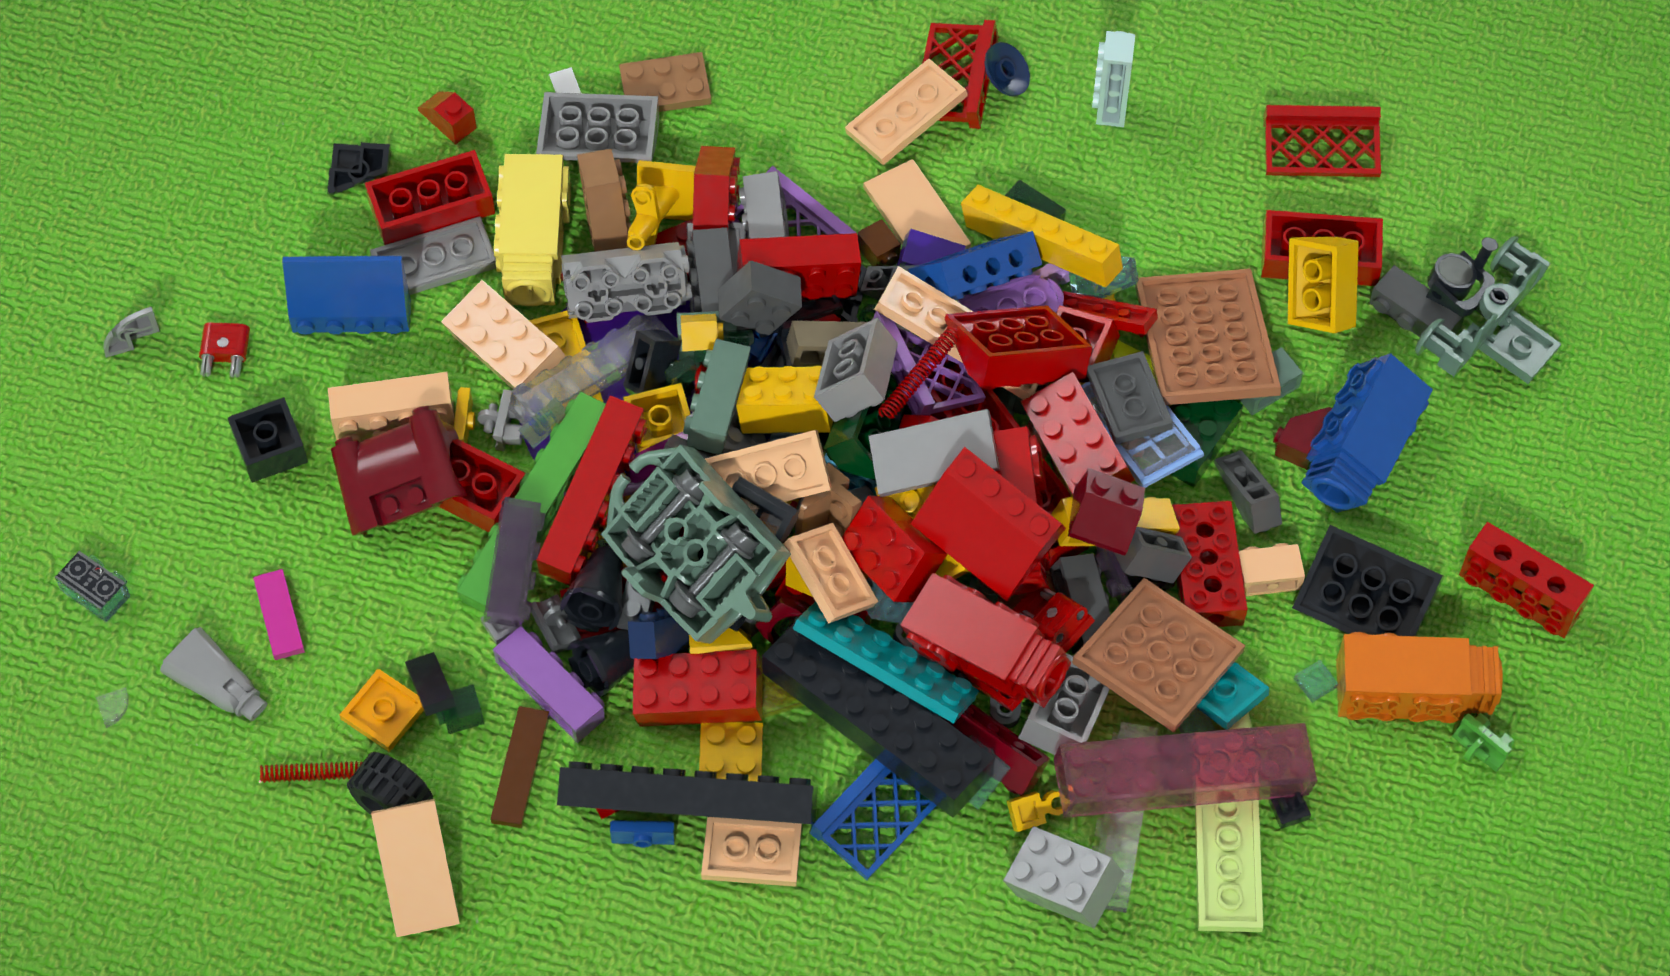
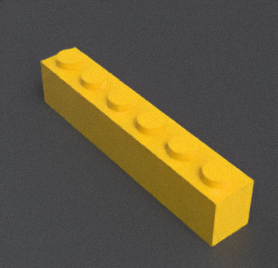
(1056, 240)

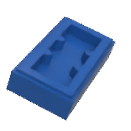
(642, 833)

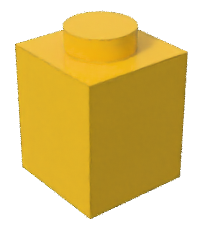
(700, 331)

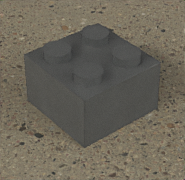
(759, 298)

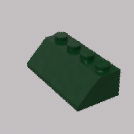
(849, 437)

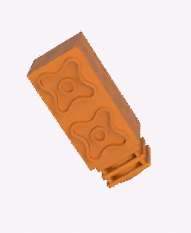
(1416, 678)

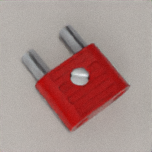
(224, 344)
(1058, 617)

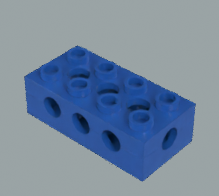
(1005, 258)

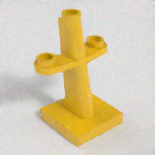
(660, 194)

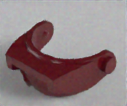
(783, 608)

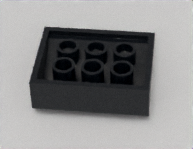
(1366, 587)

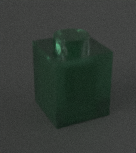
(466, 712)

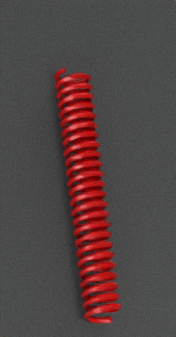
(907, 380)
(327, 776)

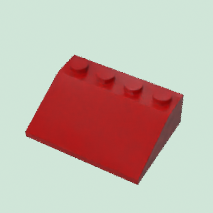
(1018, 346)
(987, 524)

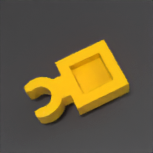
(1031, 809)

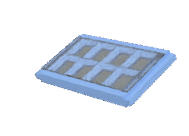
(1157, 454)

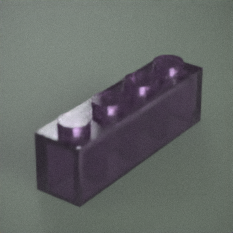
(512, 562)

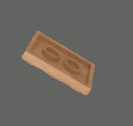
(676, 80)

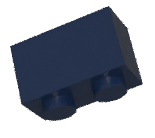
(656, 635)

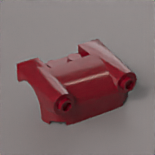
(397, 471)

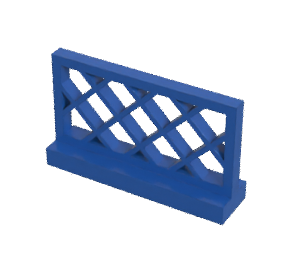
(855, 797)

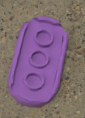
(1017, 293)

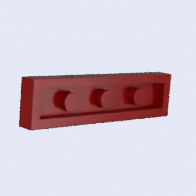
(1125, 315)

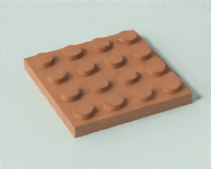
(1158, 654)

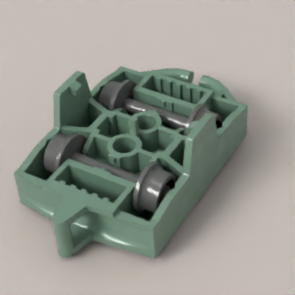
(738, 549)

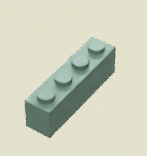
(718, 396)

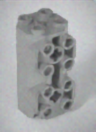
(625, 281)

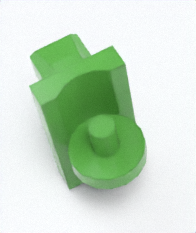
(1483, 743)

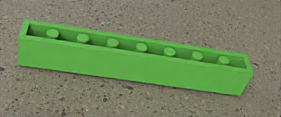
(544, 484)

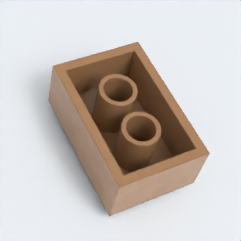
(604, 199)

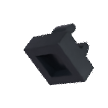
(1290, 810)

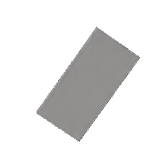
(443, 254)
(922, 453)

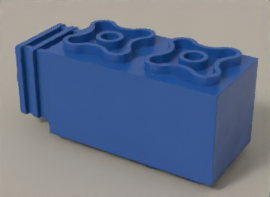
(1365, 432)

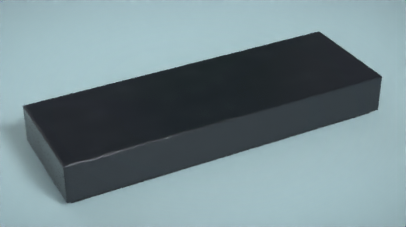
(430, 684)

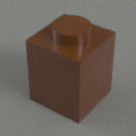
(879, 244)

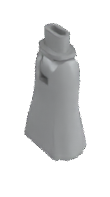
(209, 672)

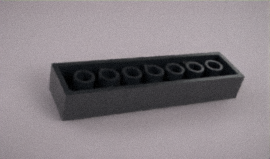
(881, 721)
(687, 795)

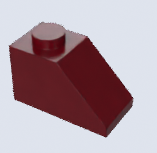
(1295, 439)

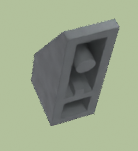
(1250, 492)

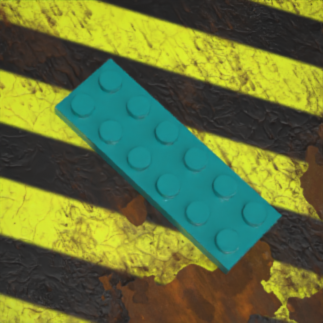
(889, 662)

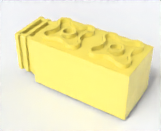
(530, 226)

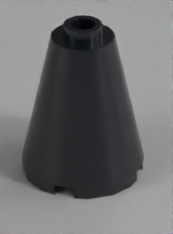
(596, 592)
(602, 660)

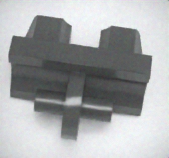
(553, 624)

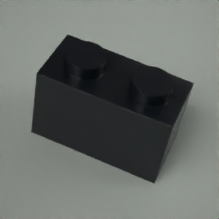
(649, 359)

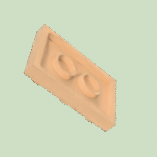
(830, 572)
(751, 851)

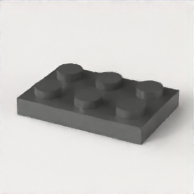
(1129, 398)

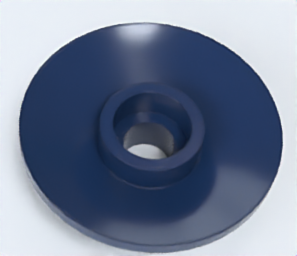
(1007, 69)

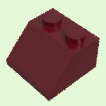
(1105, 511)

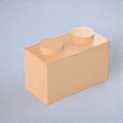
(1271, 569)

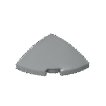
(132, 327)

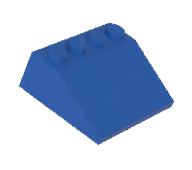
(347, 294)

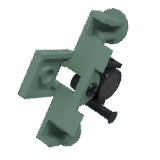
(1519, 344)

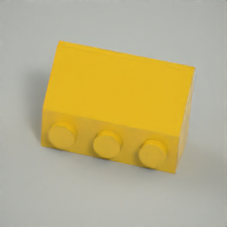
(1323, 283)

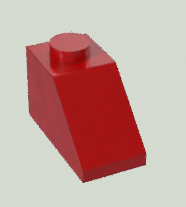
(449, 115)

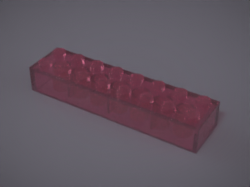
(1184, 769)

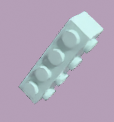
(1113, 78)

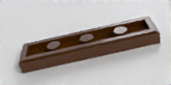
(520, 767)

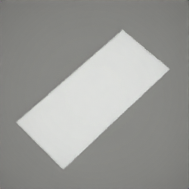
(564, 81)

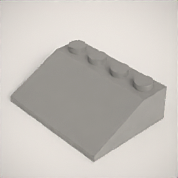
(599, 122)

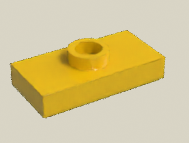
(464, 416)

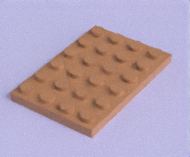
(1208, 337)

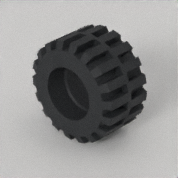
(386, 783)

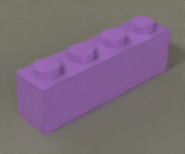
(549, 683)

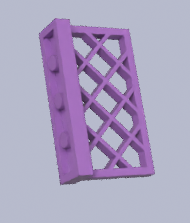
(807, 207)
(922, 401)

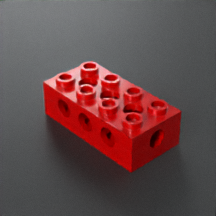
(1530, 572)
(1213, 576)

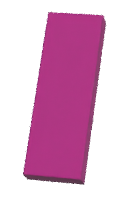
(278, 614)

